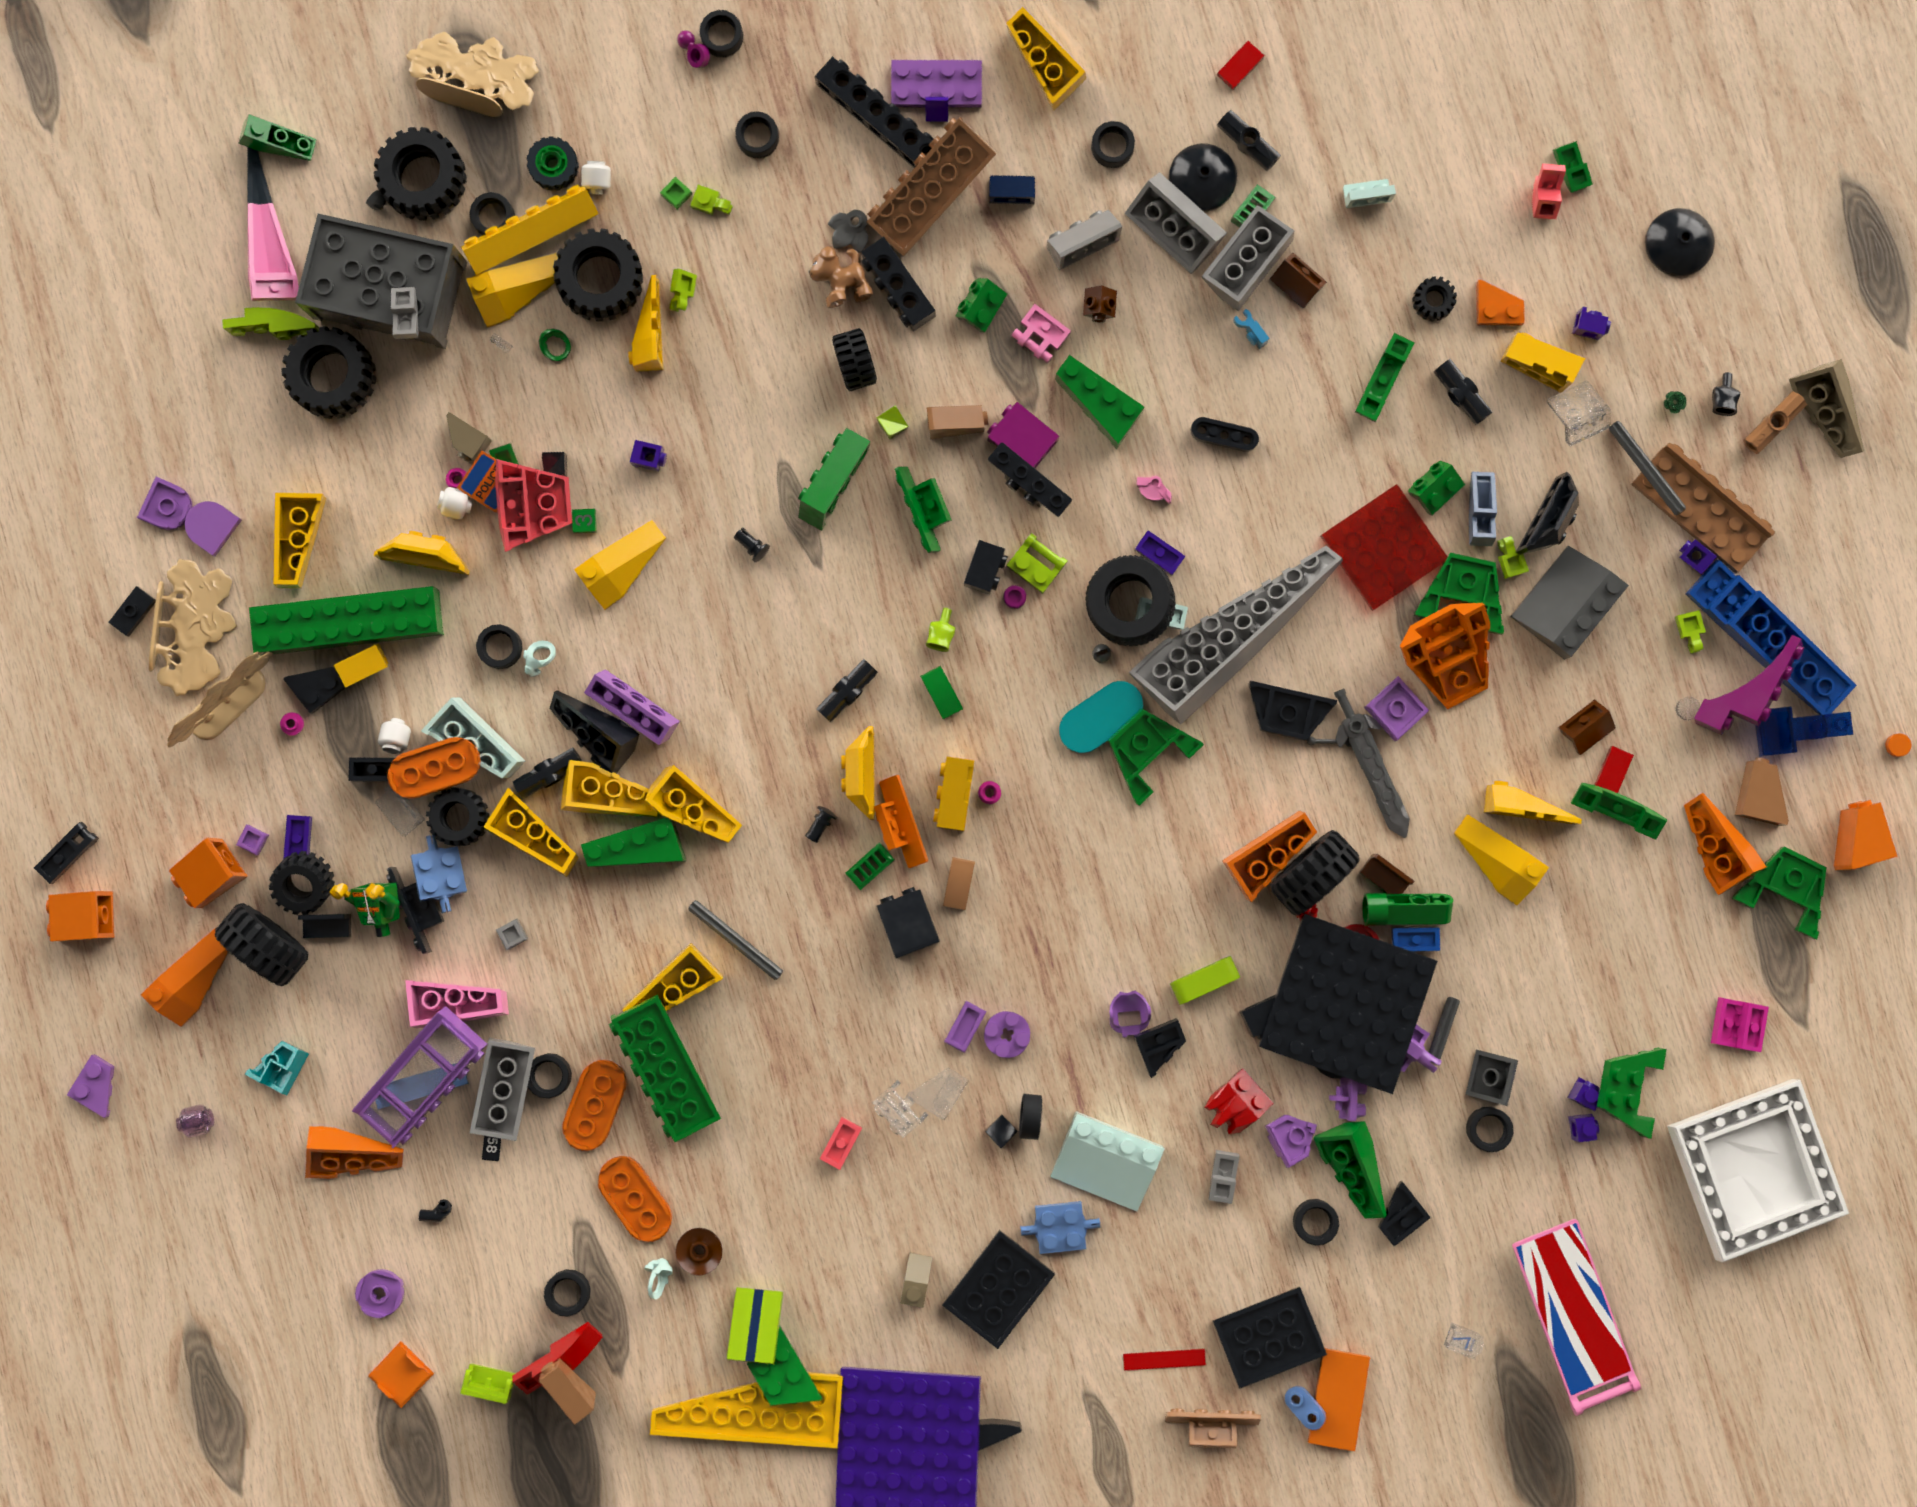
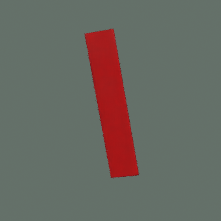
(1164, 1359)

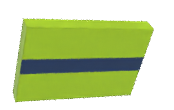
(755, 1325)

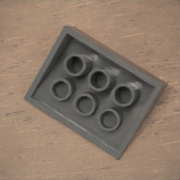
(1569, 602)

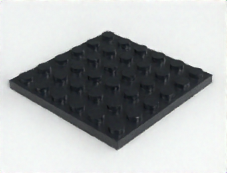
(1348, 1003)

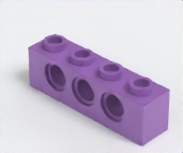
(631, 707)

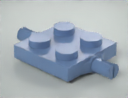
(438, 873)
(1060, 1227)

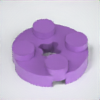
(1003, 1047)
(391, 1285)

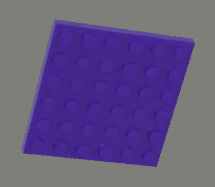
(908, 1439)

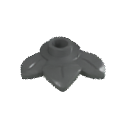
(847, 233)

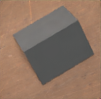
(1491, 1077)

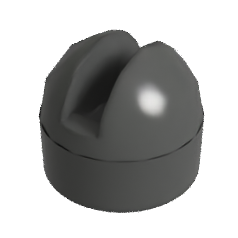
(376, 201)
(1102, 658)

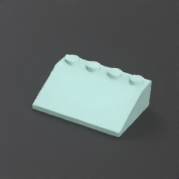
(1107, 1161)

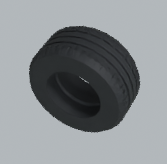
(1111, 576)

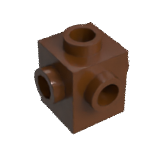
(1099, 303)

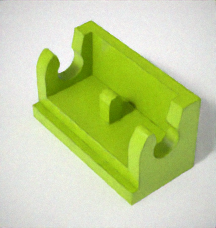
(488, 1383)

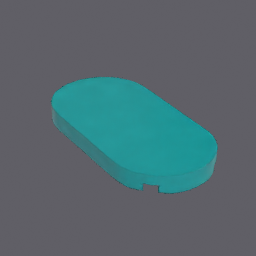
(1099, 716)

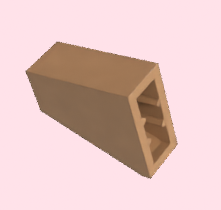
(956, 420)
(1762, 794)
(568, 1390)

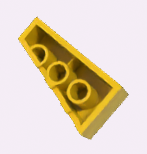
(1050, 64)
(294, 535)
(527, 832)
(679, 980)

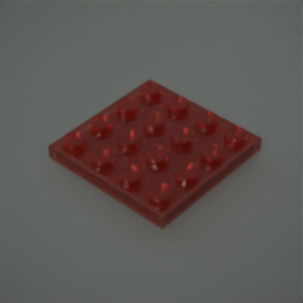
(1384, 547)

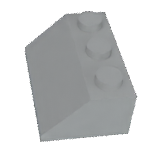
(1084, 238)

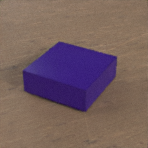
(936, 109)

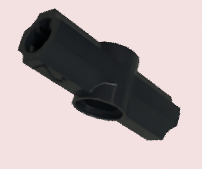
(1260, 150)
(1462, 391)
(847, 690)
(545, 773)

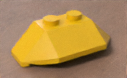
(422, 552)
(860, 773)

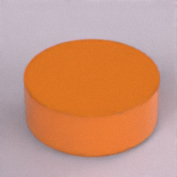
(1898, 745)

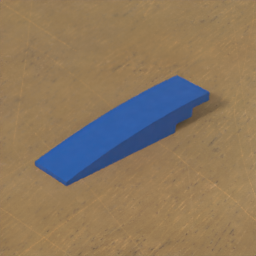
(1765, 632)

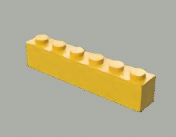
(530, 229)

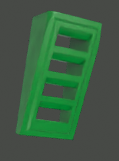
(1237, 219)
(887, 856)

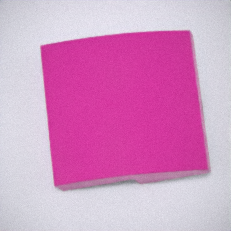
(1739, 1024)

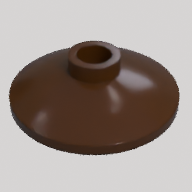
(692, 1261)

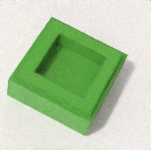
(676, 193)

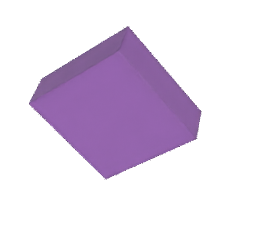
(252, 839)

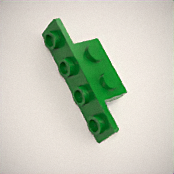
(926, 507)

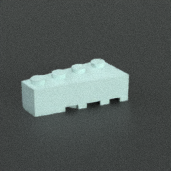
(461, 721)

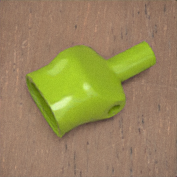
(941, 632)

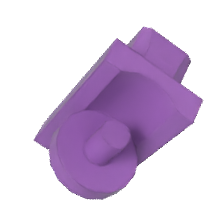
(1346, 1099)

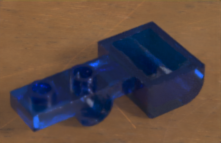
(1782, 731)

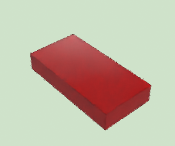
(1240, 65)
(1614, 769)

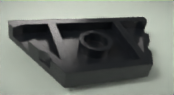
(1288, 711)

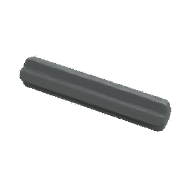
(1444, 1027)

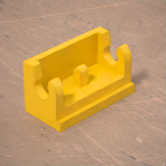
(361, 665)

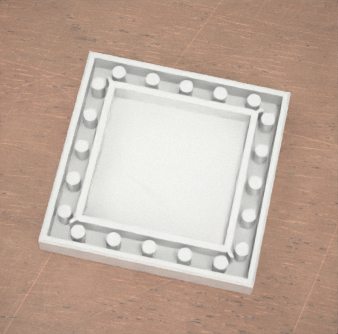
(1757, 1170)

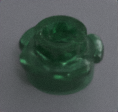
(1679, 397)

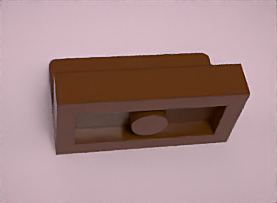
(1297, 280)
(1588, 726)
(1385, 875)

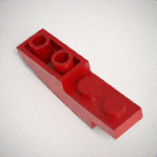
(570, 1349)

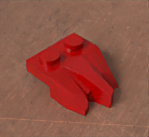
(1238, 1103)

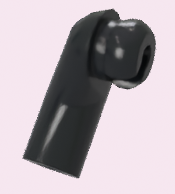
(438, 1214)

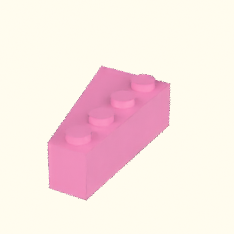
(464, 1001)

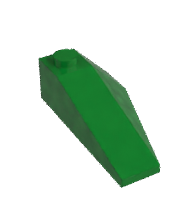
(1353, 1158)

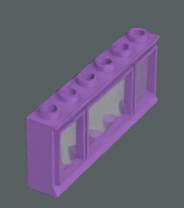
(420, 1077)

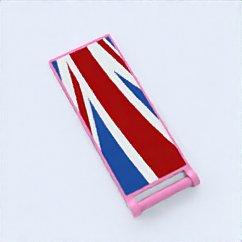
(1575, 1314)

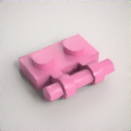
(1046, 328)

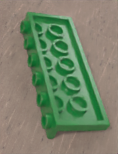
(664, 1068)

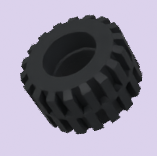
(854, 359)
(439, 810)
(289, 895)

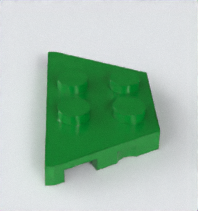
(785, 1379)

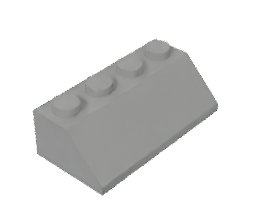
(1175, 222)
(1248, 257)
(502, 1089)

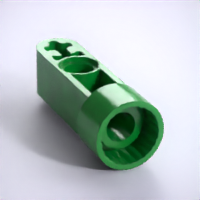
(1406, 909)

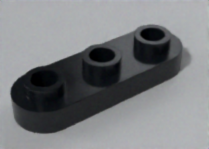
(1235, 434)

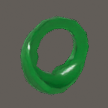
(545, 335)

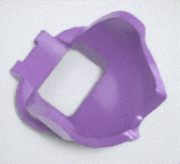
(1126, 1003)

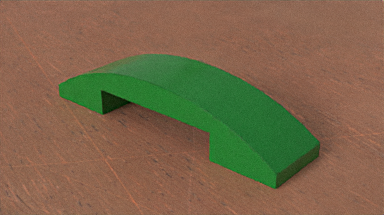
(1384, 377)
(1620, 808)

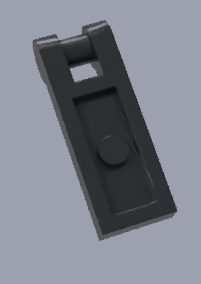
(65, 853)

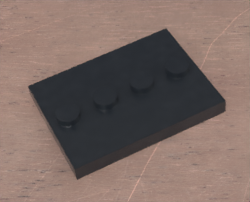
(998, 1289)
(1269, 1337)

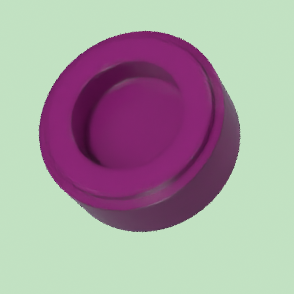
(1014, 597)

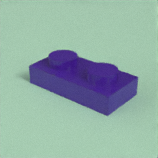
(1159, 552)
(297, 834)

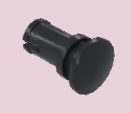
(751, 544)
(820, 823)

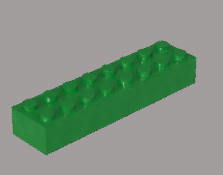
(346, 620)

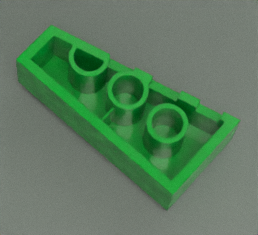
(1100, 400)
(832, 478)
(639, 845)

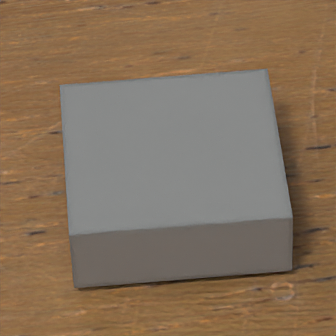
(512, 934)

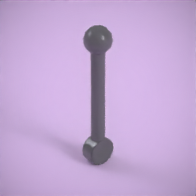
(1311, 741)

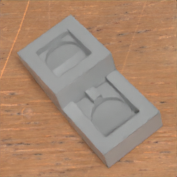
(404, 312)
(1224, 1176)

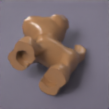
(827, 268)

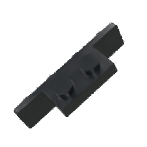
(1029, 481)
(419, 913)

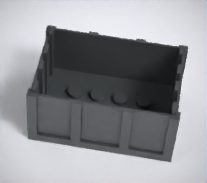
(356, 266)

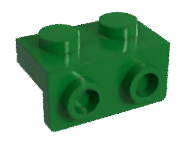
(981, 303)
(1436, 486)

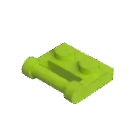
(1033, 570)

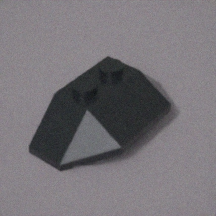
(1552, 517)

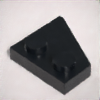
(315, 687)
(1159, 1044)
(1403, 1215)

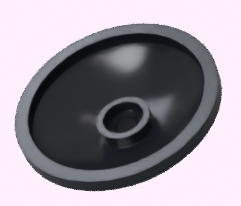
(1204, 190)
(1670, 251)

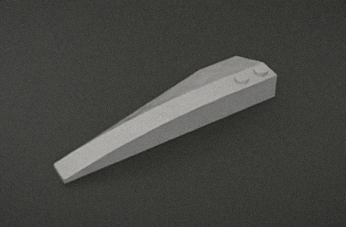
(1204, 658)

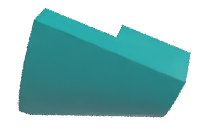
(279, 1067)

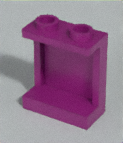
(1023, 434)

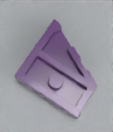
(94, 1085)

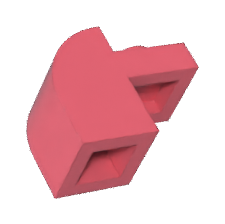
(1546, 191)

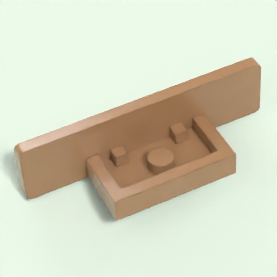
(1212, 1429)

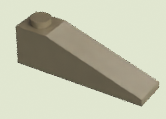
(1831, 405)

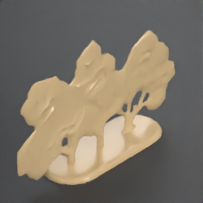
(478, 69)
(195, 623)
(223, 701)

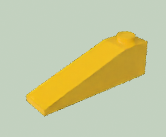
(508, 288)
(647, 340)
(618, 565)
(598, 791)
(1513, 802)

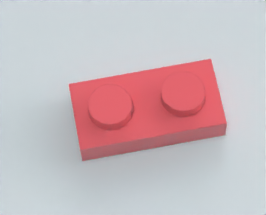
(841, 1143)

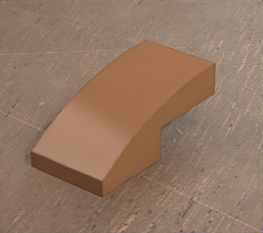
(958, 883)

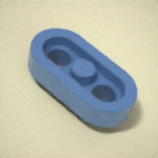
(1307, 1406)

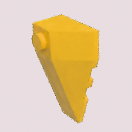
(686, 803)
(1504, 863)

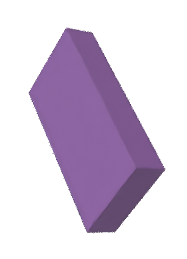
(965, 1026)

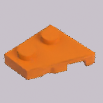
(1497, 306)

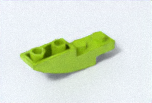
(278, 322)

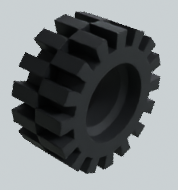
(1434, 285)

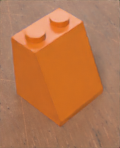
(1863, 836)
(207, 872)
(80, 916)

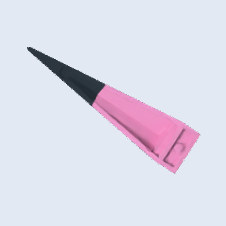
(269, 262)

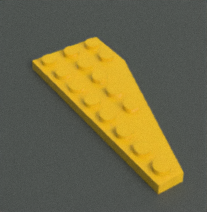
(748, 1417)

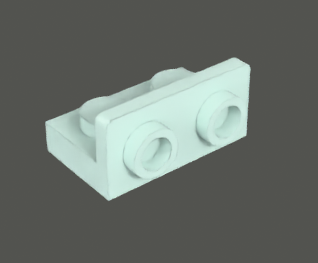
(1368, 193)

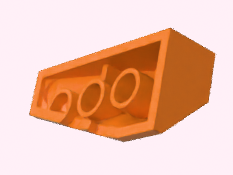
(1724, 850)
(182, 986)

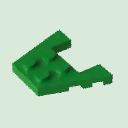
(1465, 581)
(1140, 743)
(1793, 879)
(1622, 1088)

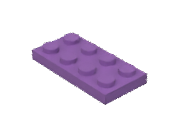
(920, 79)

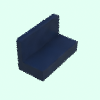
(1012, 189)

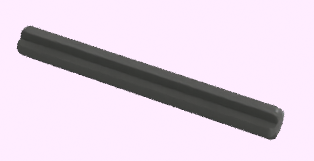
(1647, 468)
(735, 940)

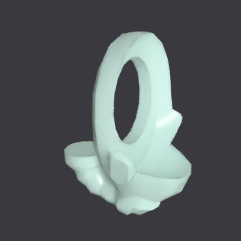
(533, 664)
(662, 1271)

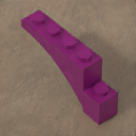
(1753, 699)

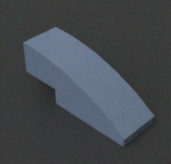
(1482, 509)

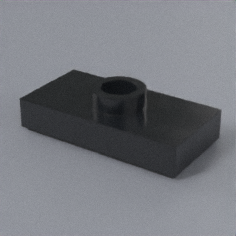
(132, 611)

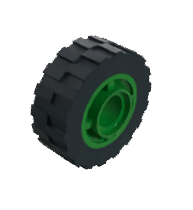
(542, 153)

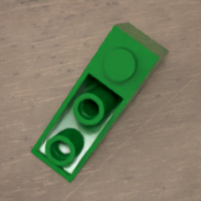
(275, 139)

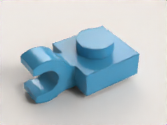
(1256, 334)

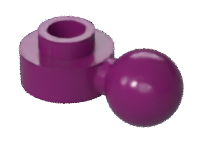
(697, 54)

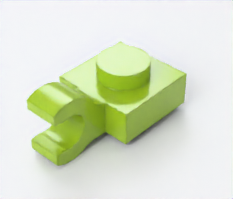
(708, 200)
(683, 286)
(1511, 562)
(1691, 626)

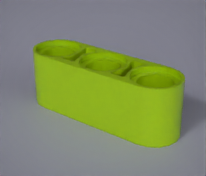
(1205, 980)

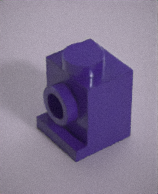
(1591, 324)
(642, 450)
(1704, 562)
(1585, 1094)
(1583, 1127)

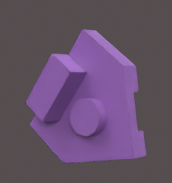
(1290, 1138)

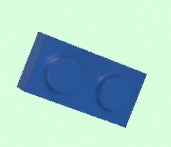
(1417, 938)

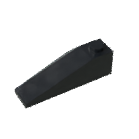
(603, 735)

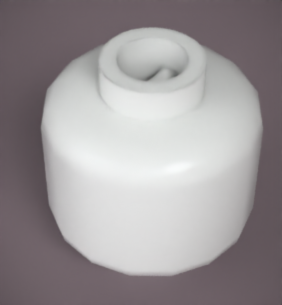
(596, 177)
(454, 503)
(394, 736)

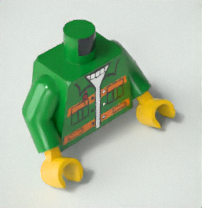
(375, 904)

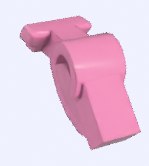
(1153, 489)

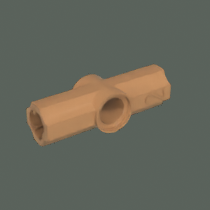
(1783, 413)

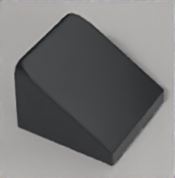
(1001, 1131)

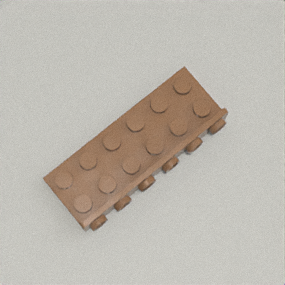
(930, 186)
(1711, 511)

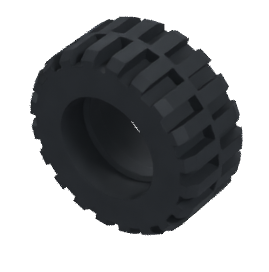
(400, 153)
(598, 245)
(304, 357)
(1315, 873)
(261, 944)

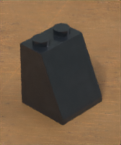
(907, 922)

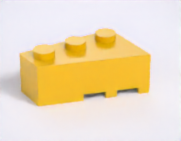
(1542, 361)
(954, 793)

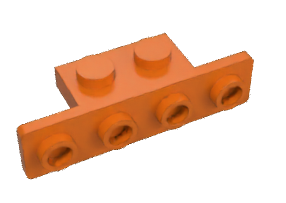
(899, 823)

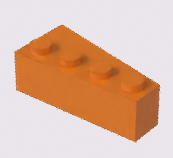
(1268, 854)

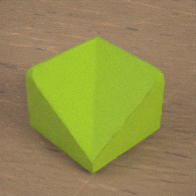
(892, 422)

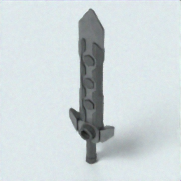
(1371, 761)

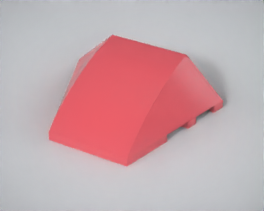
(530, 503)

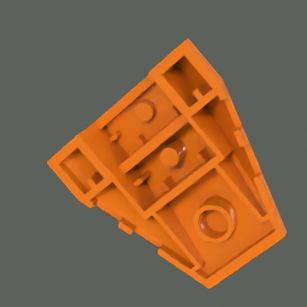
(1450, 652)

